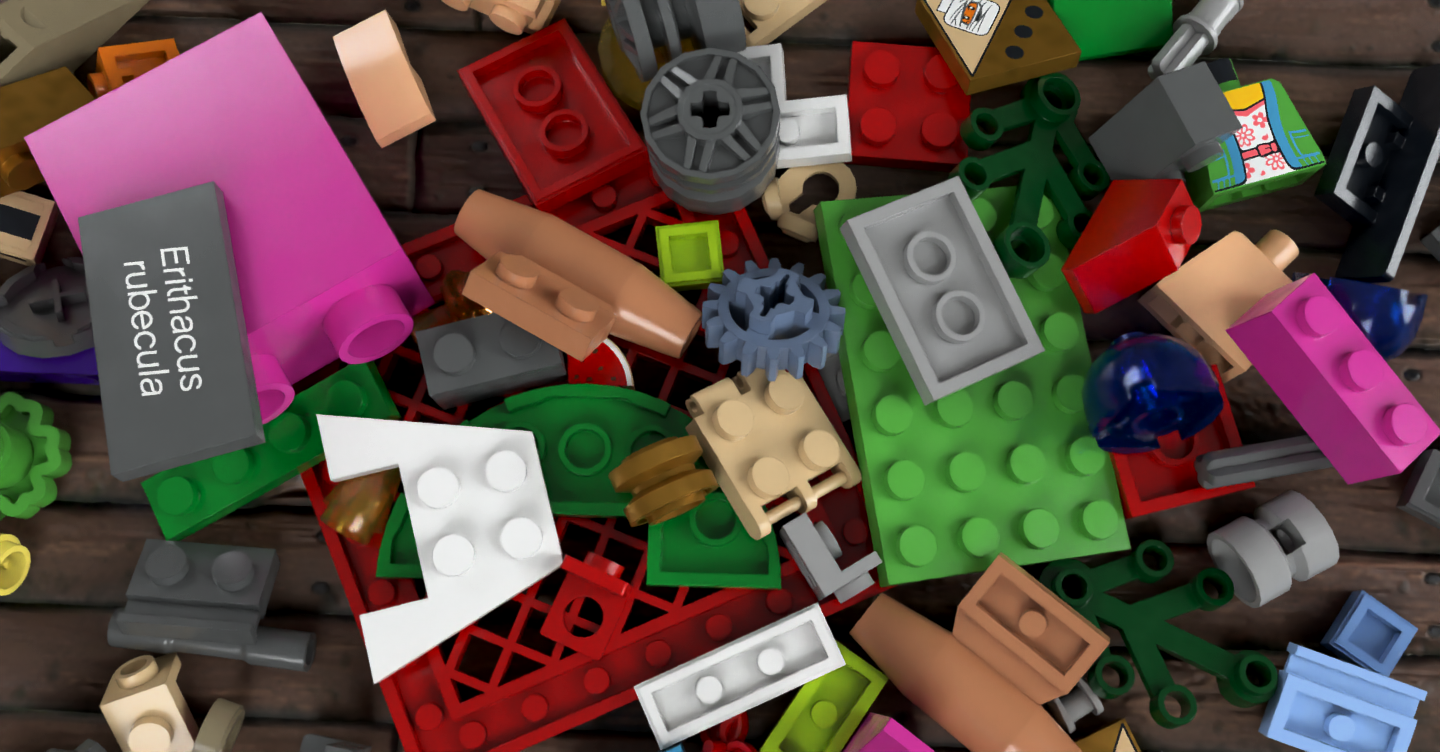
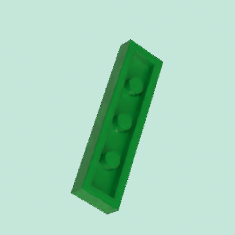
(209, 489)

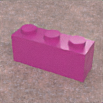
(1334, 381)

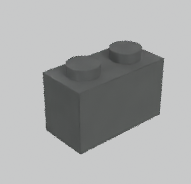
(1167, 128)
(485, 360)

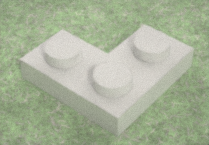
(810, 128)

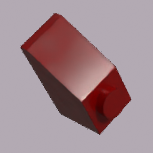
(1132, 241)

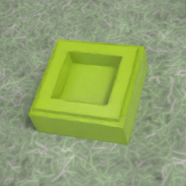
(690, 255)

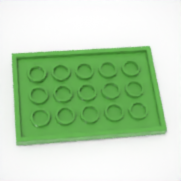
(988, 464)

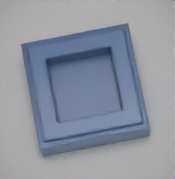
(1369, 634)

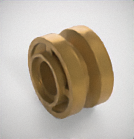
(663, 480)

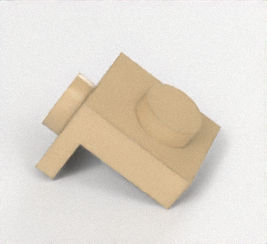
(148, 707)

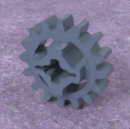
(773, 319)

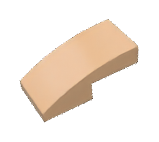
(383, 79)

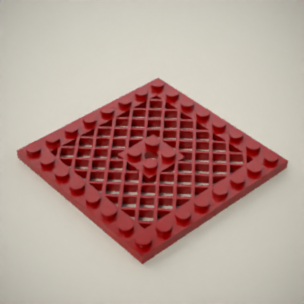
(578, 688)

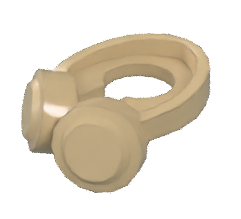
(789, 188)

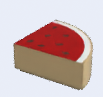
(602, 367)

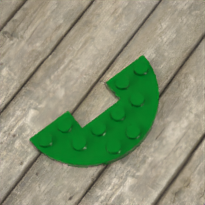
(579, 440)

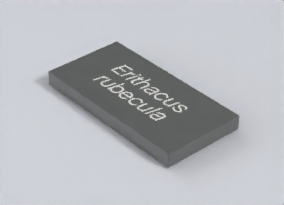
(169, 332)

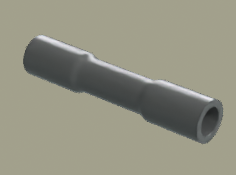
(273, 649)

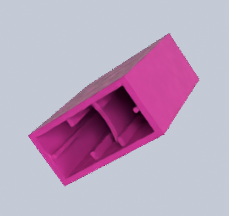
(306, 235)

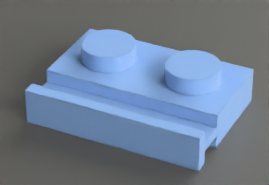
(1339, 706)

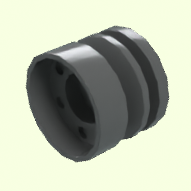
(662, 24)
(721, 165)

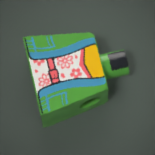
(1264, 155)

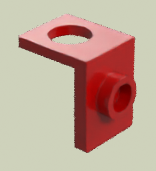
(593, 579)

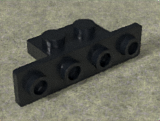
(1382, 172)

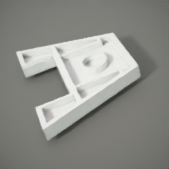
(474, 516)

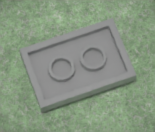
(941, 289)

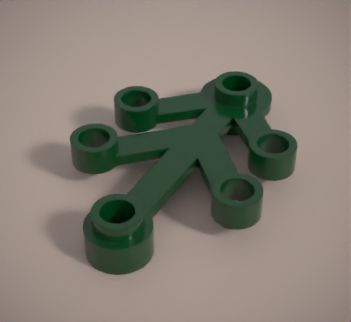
(1050, 108)
(1145, 631)

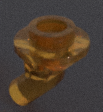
(456, 306)

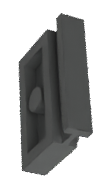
(199, 591)

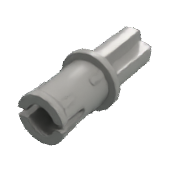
(1194, 35)

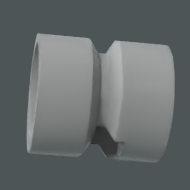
(1280, 543)

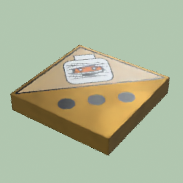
(998, 40)

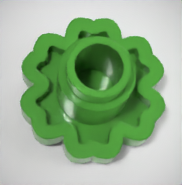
(29, 456)

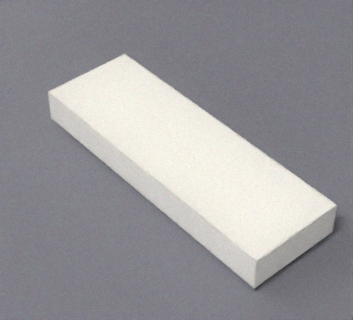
(739, 676)

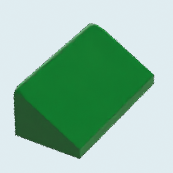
(1115, 26)

